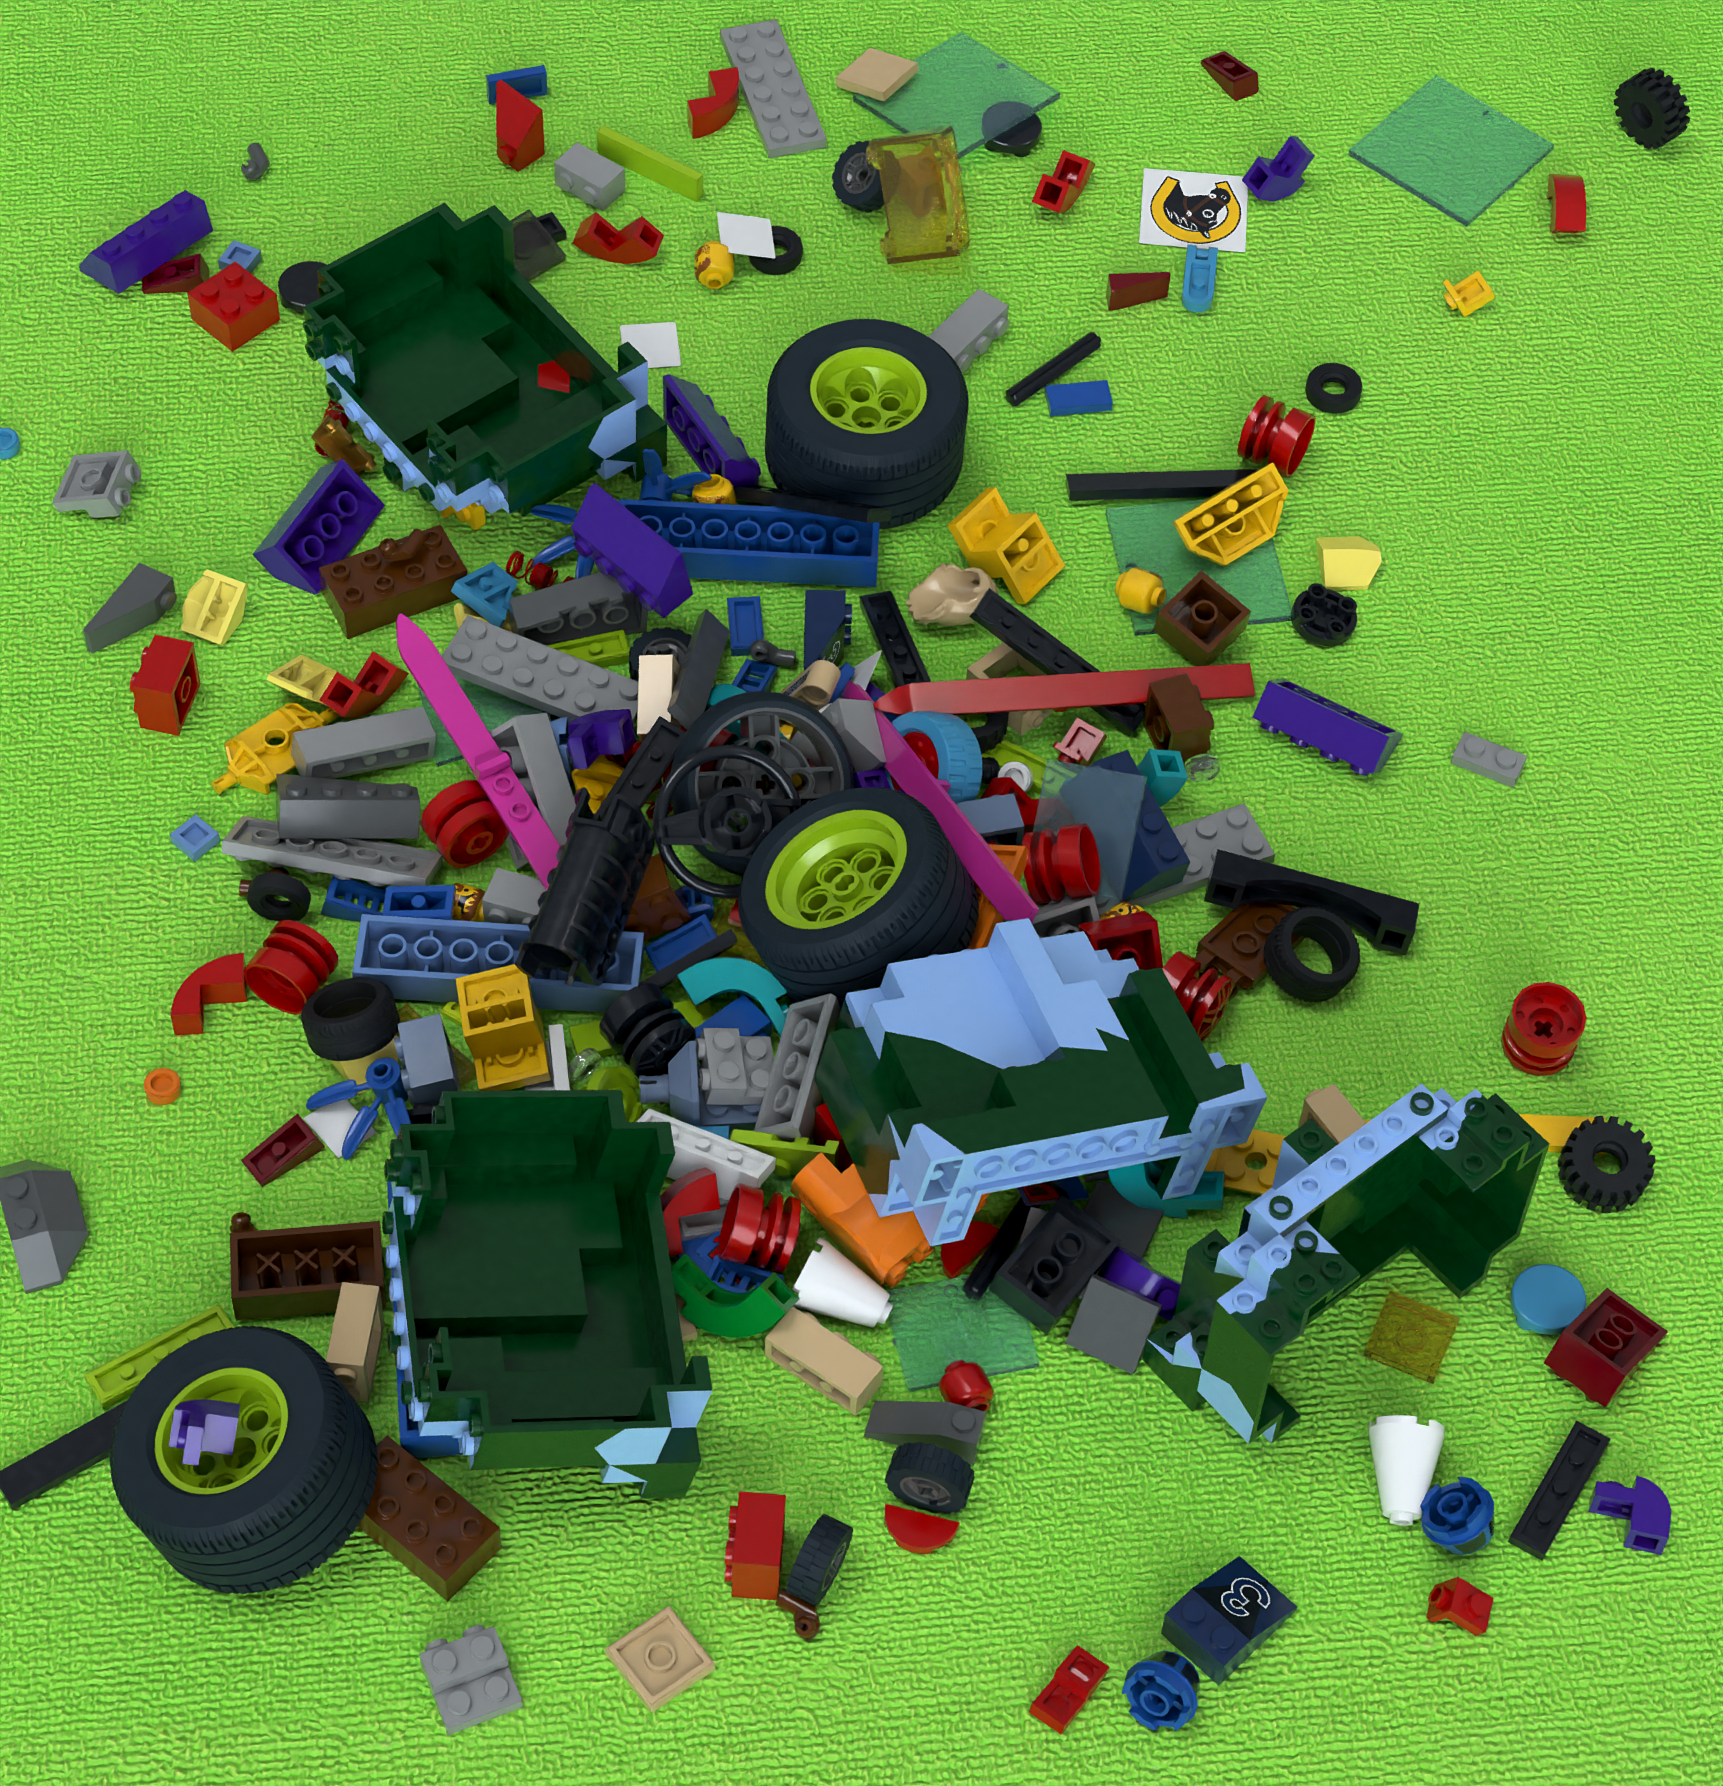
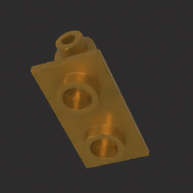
(340, 445)

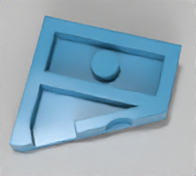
(487, 592)

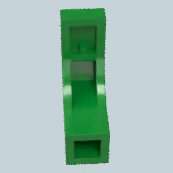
(726, 1311)

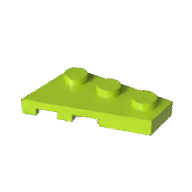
(790, 1156)

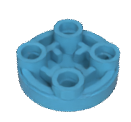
(1547, 1299)

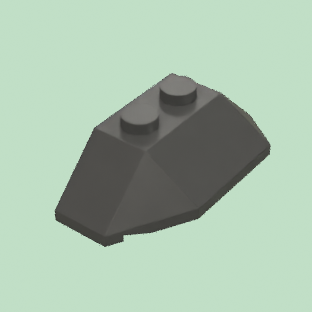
(42, 1221)

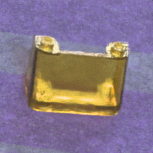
(921, 195)

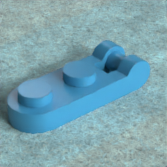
(1199, 278)

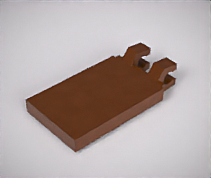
(1238, 943)

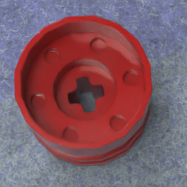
(1271, 434)
(1062, 863)
(290, 966)
(1201, 998)
(1543, 1028)
(767, 1230)

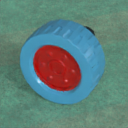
(948, 752)

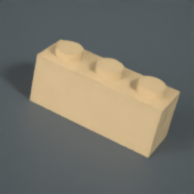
(824, 1360)

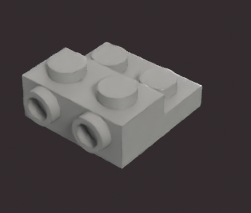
(98, 483)
(733, 1066)
(470, 1678)

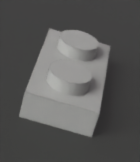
(1488, 759)

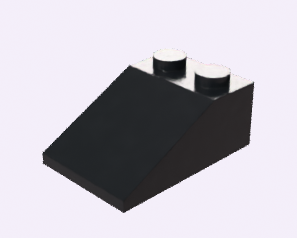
(1053, 1264)

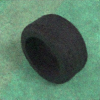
(1293, 975)
(350, 1019)

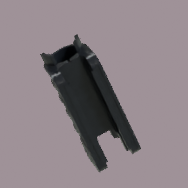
(589, 892)

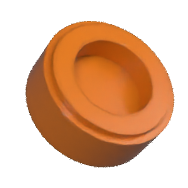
(162, 1086)

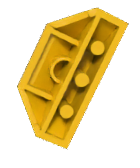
(1235, 517)

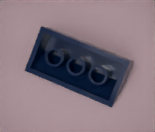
(1157, 853)

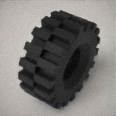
(1651, 108)
(1592, 1183)

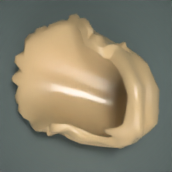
(949, 595)

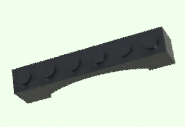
(1380, 917)

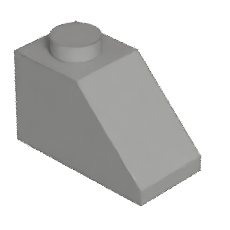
(859, 730)

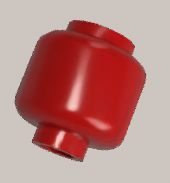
(966, 1385)

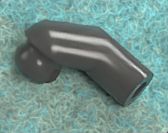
(258, 164)
(766, 652)

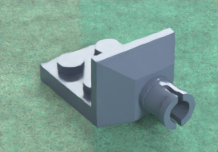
(687, 1101)

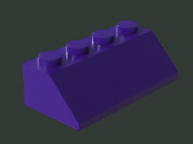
(149, 242)
(706, 433)
(319, 526)
(631, 552)
(1326, 726)

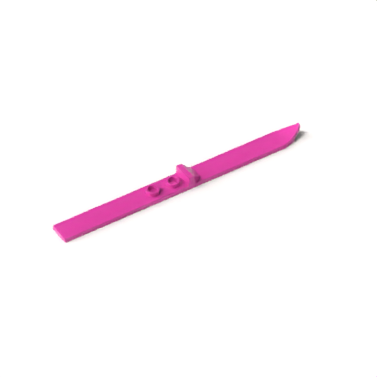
(478, 748)
(969, 845)

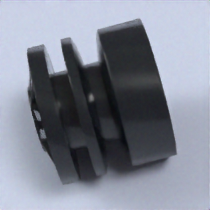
(646, 1029)

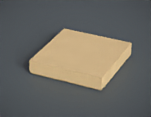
(877, 74)
(660, 1659)

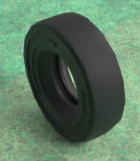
(783, 263)
(1333, 402)
(281, 885)

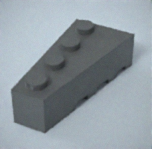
(577, 610)
(345, 808)

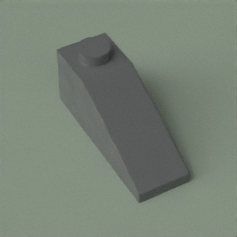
(133, 606)
(933, 1423)

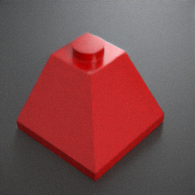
(518, 128)

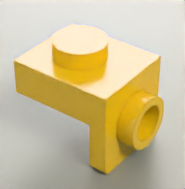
(1468, 294)

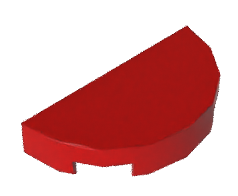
(961, 1254)
(917, 1530)

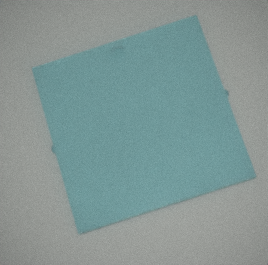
(965, 89)
(1451, 150)
(1148, 540)

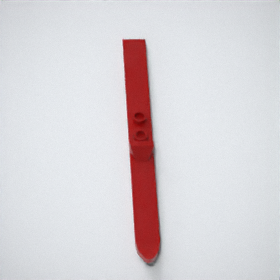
(1060, 690)

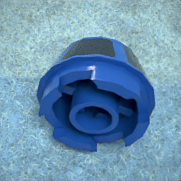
(1459, 1516)
(1162, 1690)

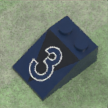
(825, 626)
(1226, 1618)

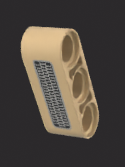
(814, 685)

